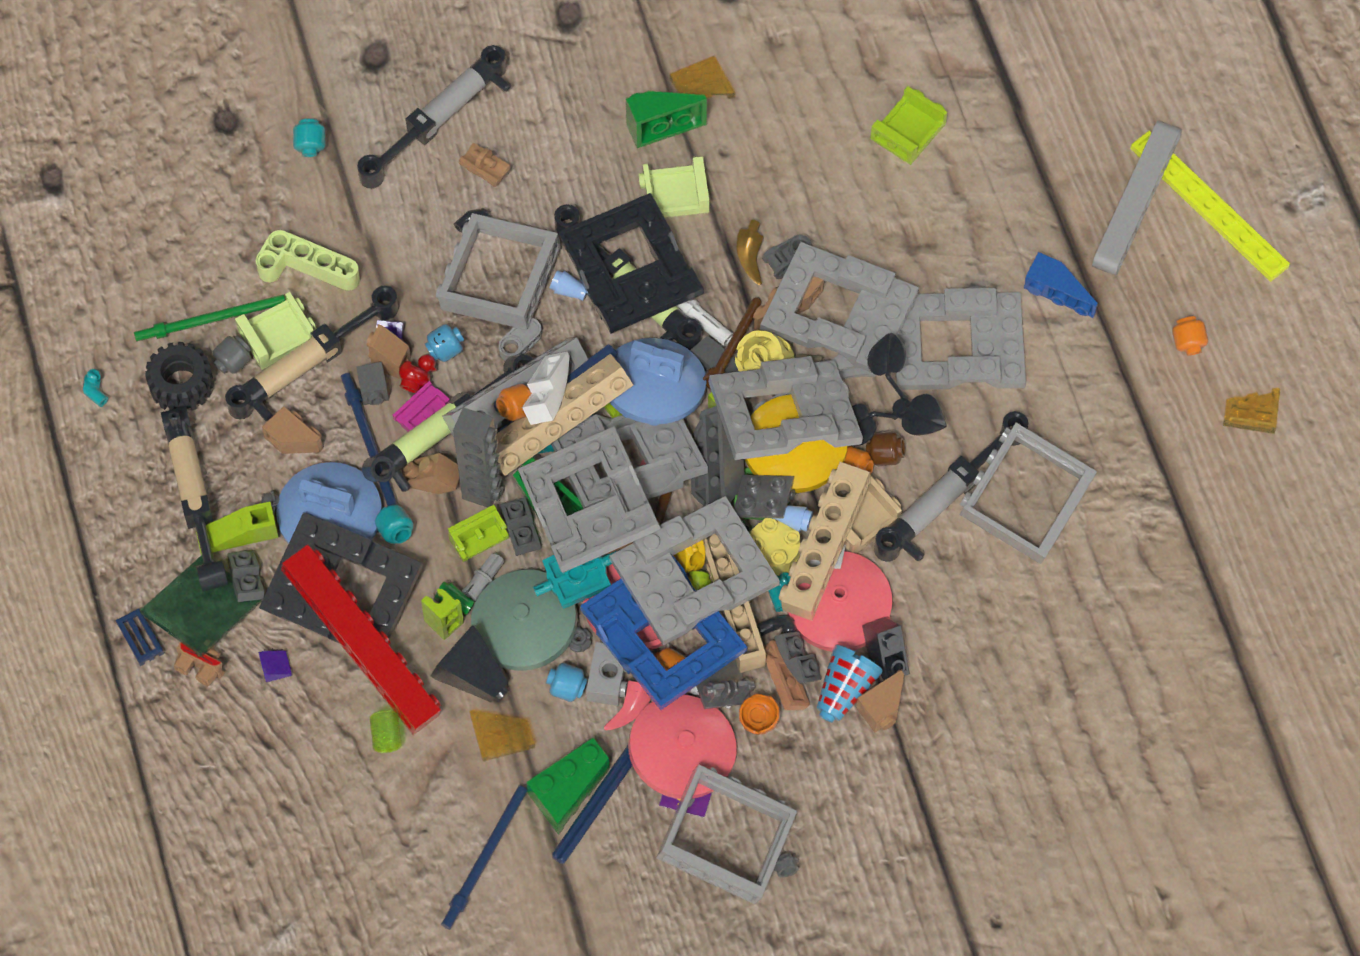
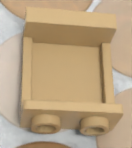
(876, 512)

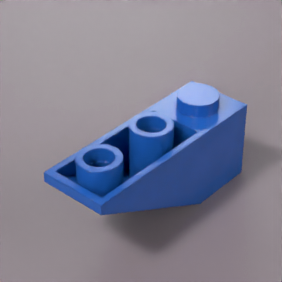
(1054, 281)

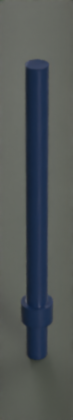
(354, 400)
(459, 901)

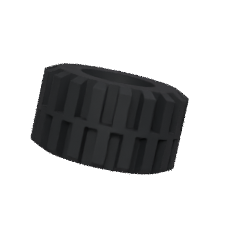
(176, 359)

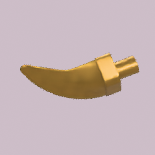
(747, 249)

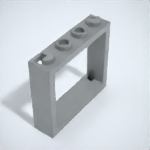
(490, 311)
(1053, 454)
(710, 872)

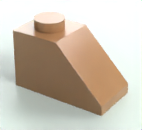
(881, 703)

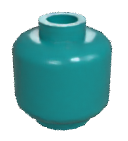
(309, 137)
(394, 524)

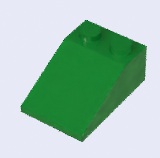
(662, 115)

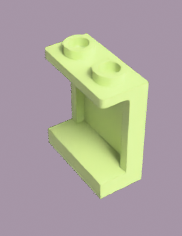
(677, 189)
(276, 331)

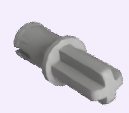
(483, 576)

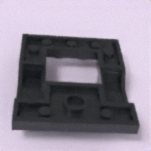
(643, 290)
(338, 543)

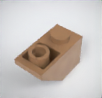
(388, 349)
(290, 434)
(432, 474)

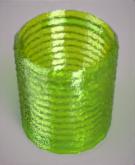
(385, 731)

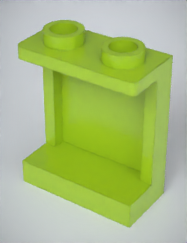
(909, 125)

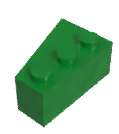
(568, 782)

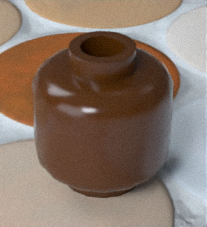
(886, 448)

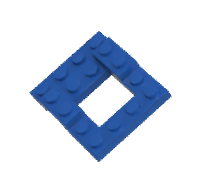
(620, 618)

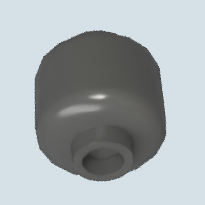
(231, 355)

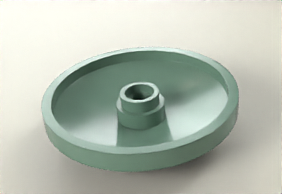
(518, 625)

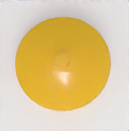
(808, 462)

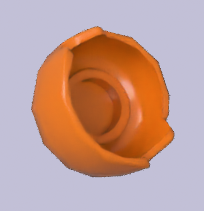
(759, 714)

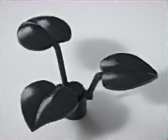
(918, 416)

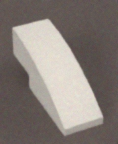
(547, 388)

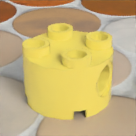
(761, 347)
(777, 543)

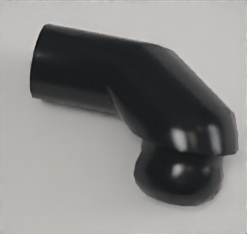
(466, 217)
(775, 623)

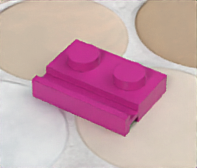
(420, 406)

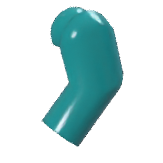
(91, 387)
(775, 592)

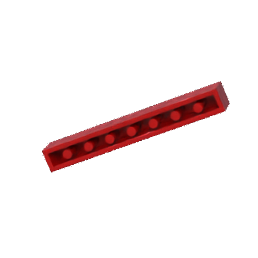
(360, 639)

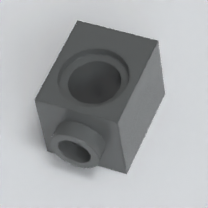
(372, 383)

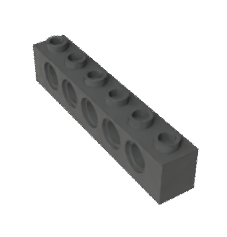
(477, 458)

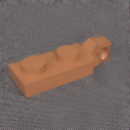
(789, 689)

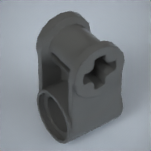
(780, 256)

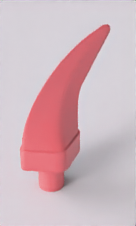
(635, 701)

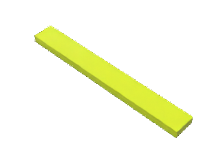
(1219, 215)

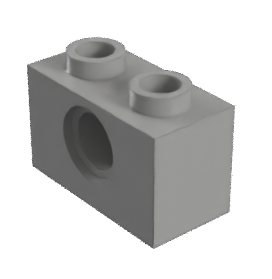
(604, 689)

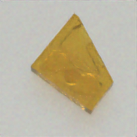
(703, 79)
(1253, 412)
(500, 734)

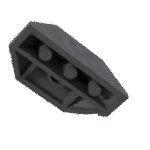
(723, 470)

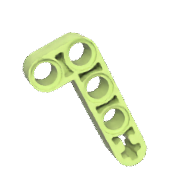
(341, 272)

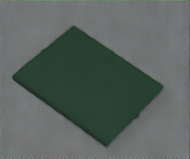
(197, 616)

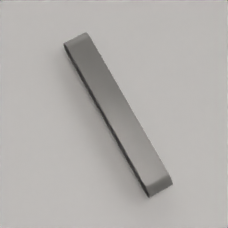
(1136, 198)

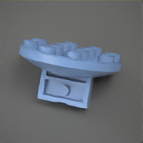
(664, 381)
(332, 494)

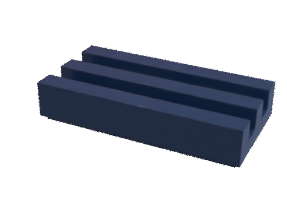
(149, 655)

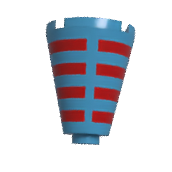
(844, 682)

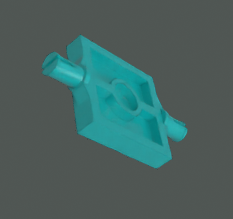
(577, 582)

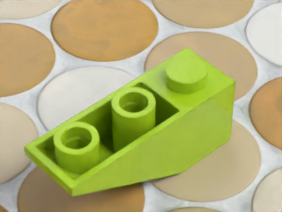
(242, 527)

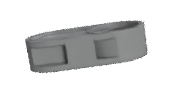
(522, 338)

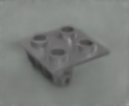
(764, 496)
(725, 688)

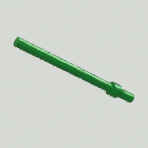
(161, 329)

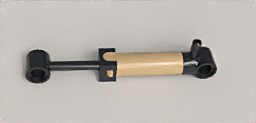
(321, 346)
(192, 492)

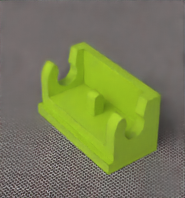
(478, 533)
(443, 616)

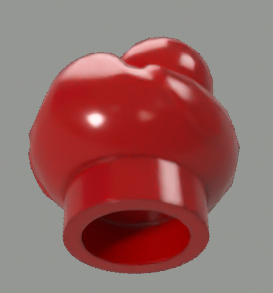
(414, 377)

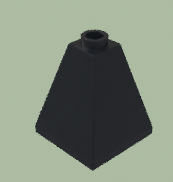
(472, 668)

